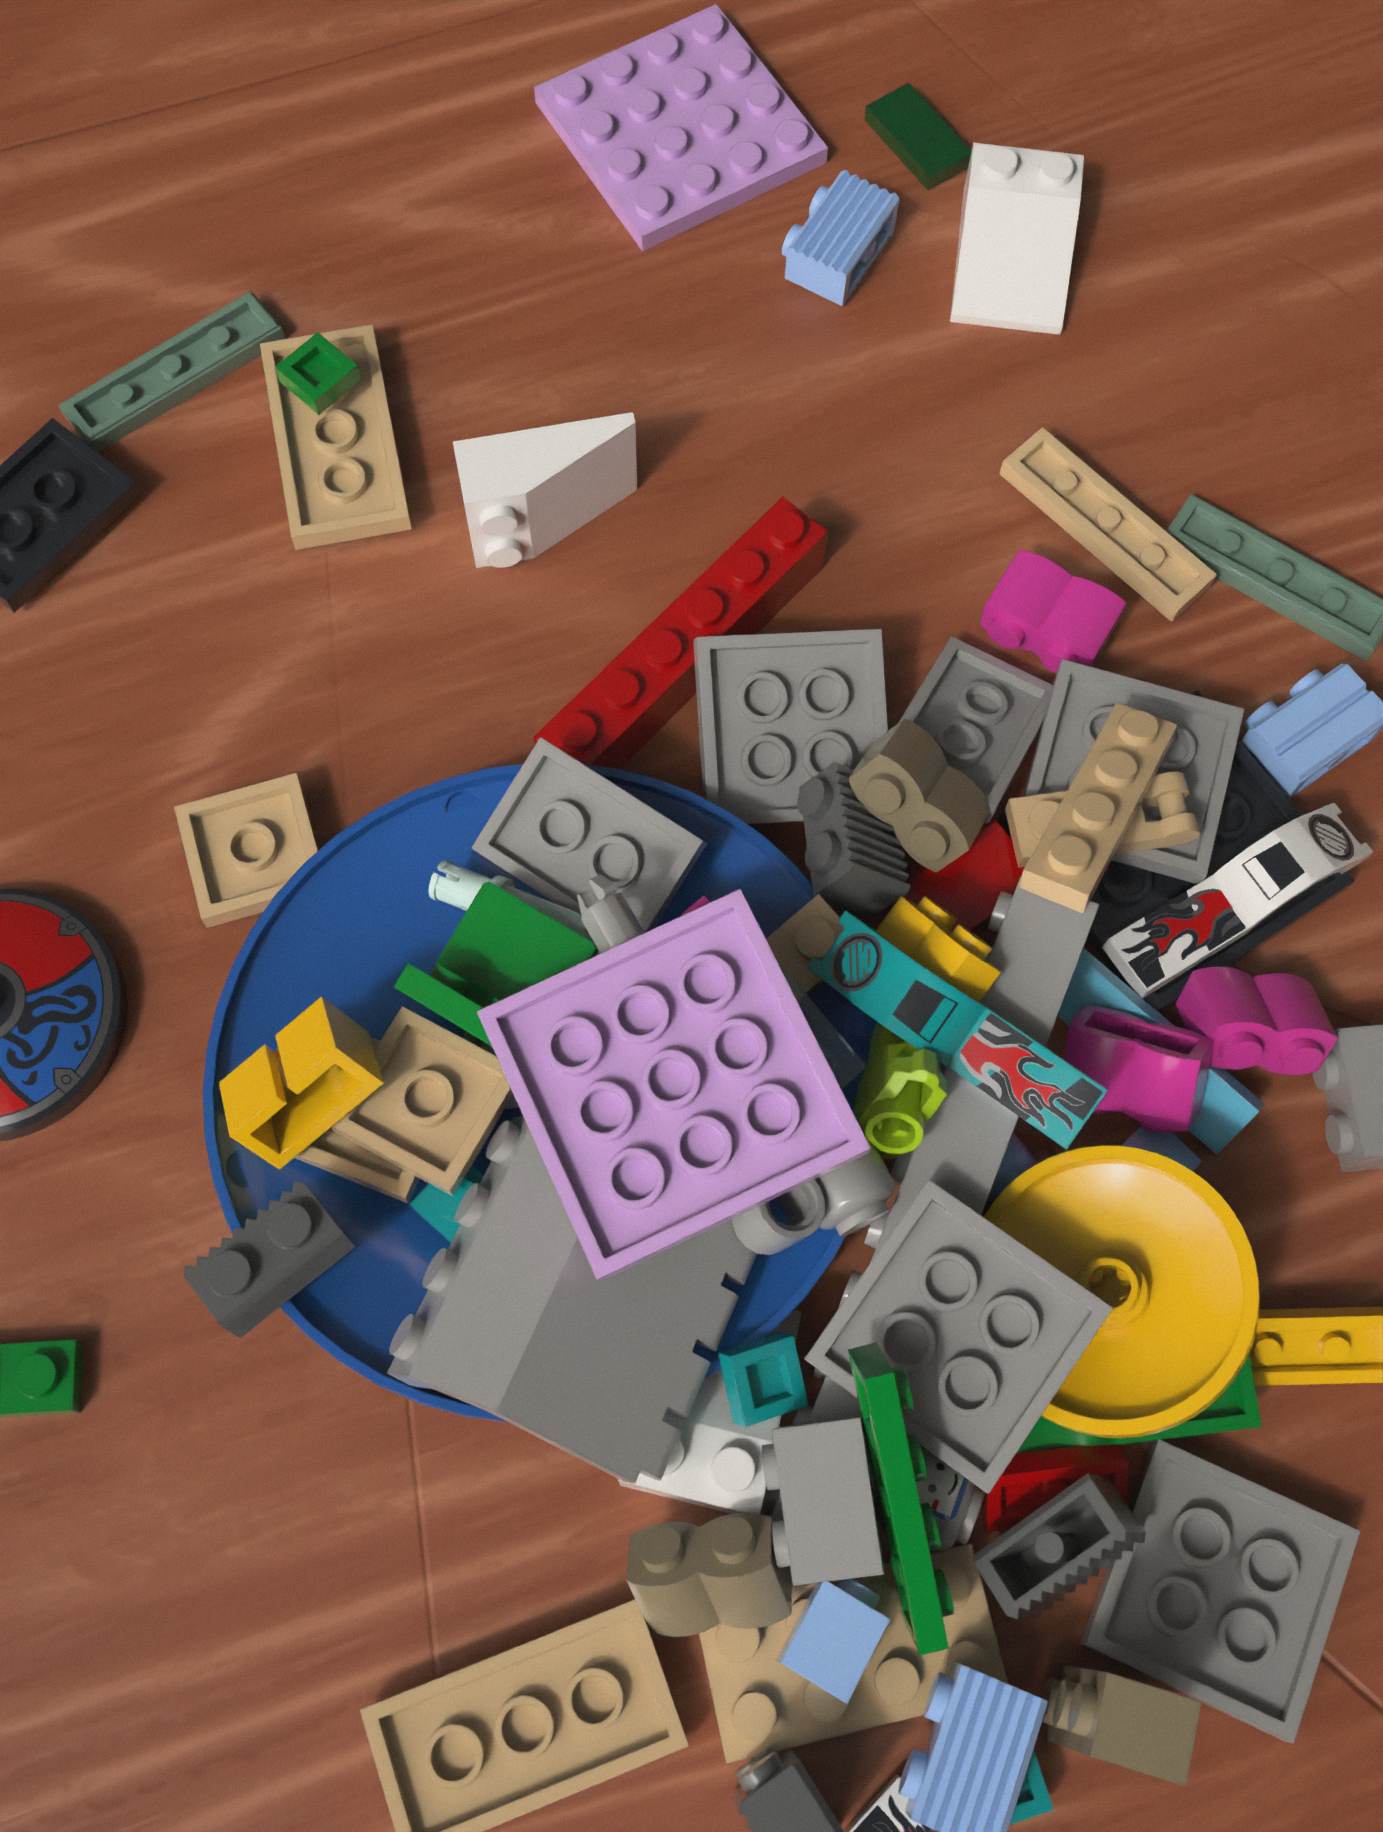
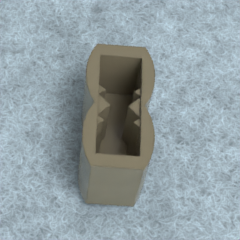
(926, 801)
(708, 1575)

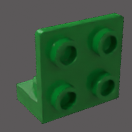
(492, 955)

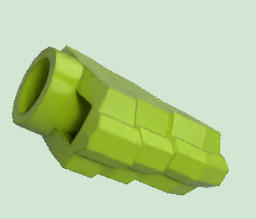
(897, 1093)

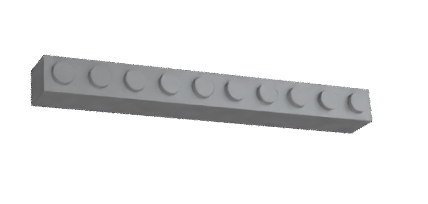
(970, 1129)

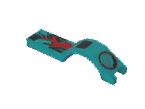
(959, 1030)

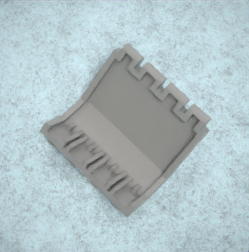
(546, 1345)

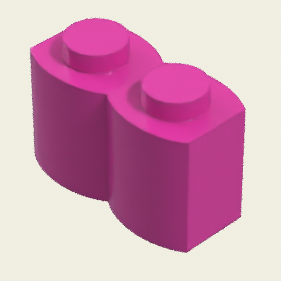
(1051, 612)
(1257, 1020)
(1148, 1067)

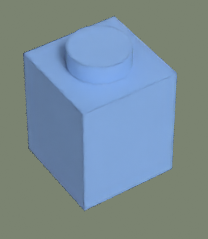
(835, 1636)

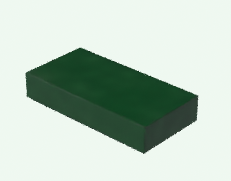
(918, 136)

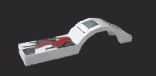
(1234, 899)

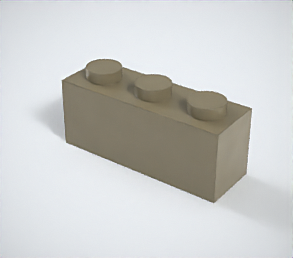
(1122, 1721)

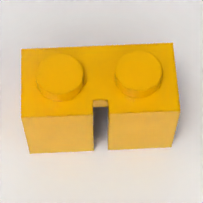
(300, 1090)

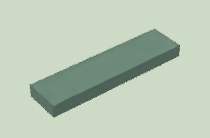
(171, 372)
(1281, 577)

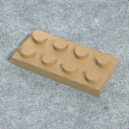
(342, 464)
(771, 1705)
(525, 1726)

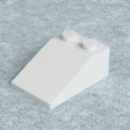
(1016, 238)
(543, 484)
(715, 1458)

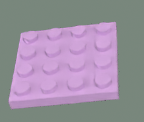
(680, 126)
(672, 1084)

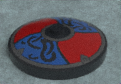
(57, 1011)

